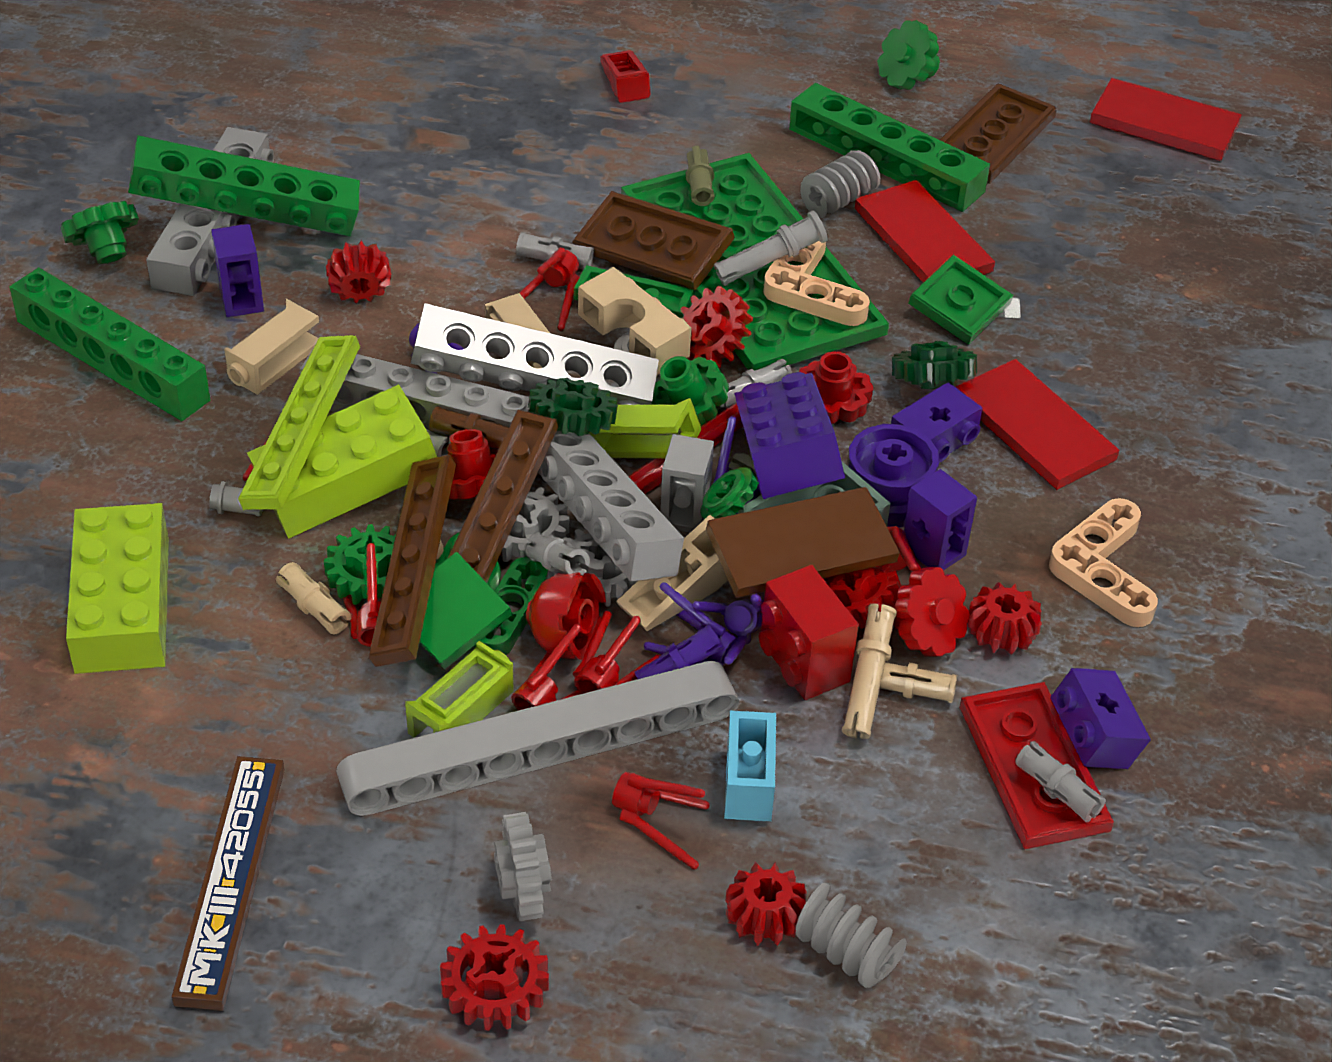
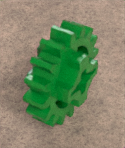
(347, 562)

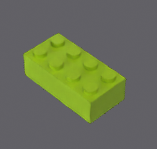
(355, 460)
(118, 588)

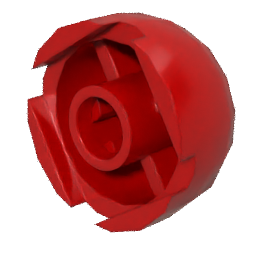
(560, 605)

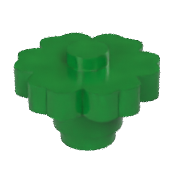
(909, 55)
(101, 230)
(694, 380)

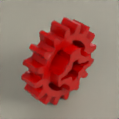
(717, 324)
(864, 588)
(494, 977)

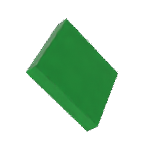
(960, 299)
(459, 611)

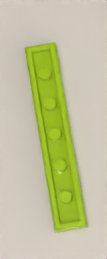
(299, 423)

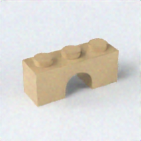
(618, 302)

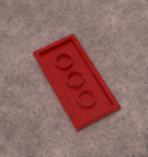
(1166, 119)
(920, 229)
(1038, 424)
(1001, 727)

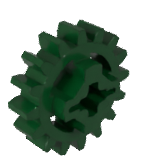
(934, 364)
(574, 405)

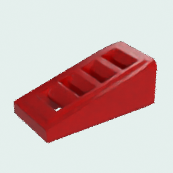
(626, 76)

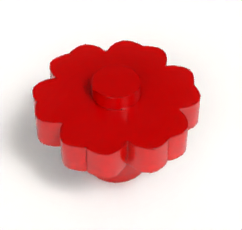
(841, 386)
(472, 462)
(931, 612)

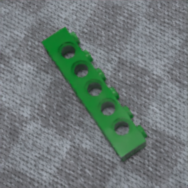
(895, 147)
(243, 186)
(111, 344)

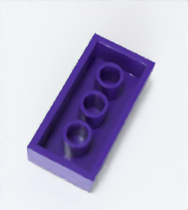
(789, 435)

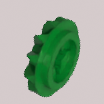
(729, 493)

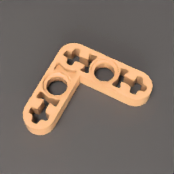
(785, 280)
(1080, 561)

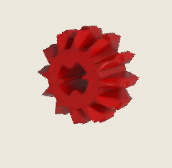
(358, 272)
(1004, 618)
(765, 903)

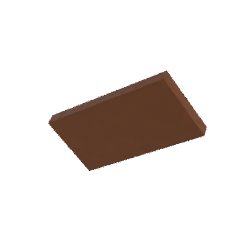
(1000, 127)
(654, 239)
(829, 531)

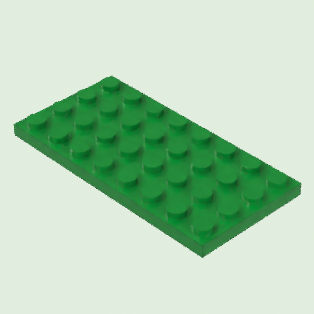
(754, 210)

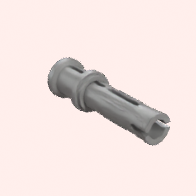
(786, 242)

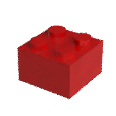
(808, 632)

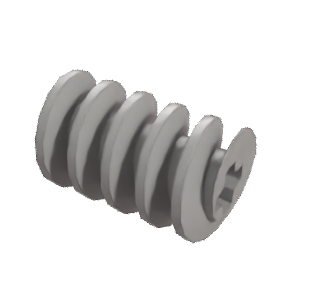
(839, 183)
(846, 939)

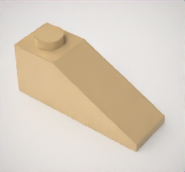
(697, 578)

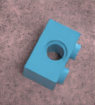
(750, 766)

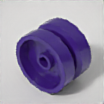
(891, 462)

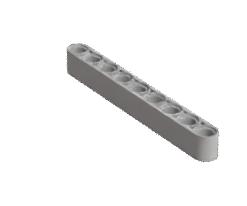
(535, 738)

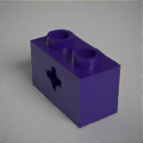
(237, 270)
(944, 417)
(939, 519)
(1100, 718)

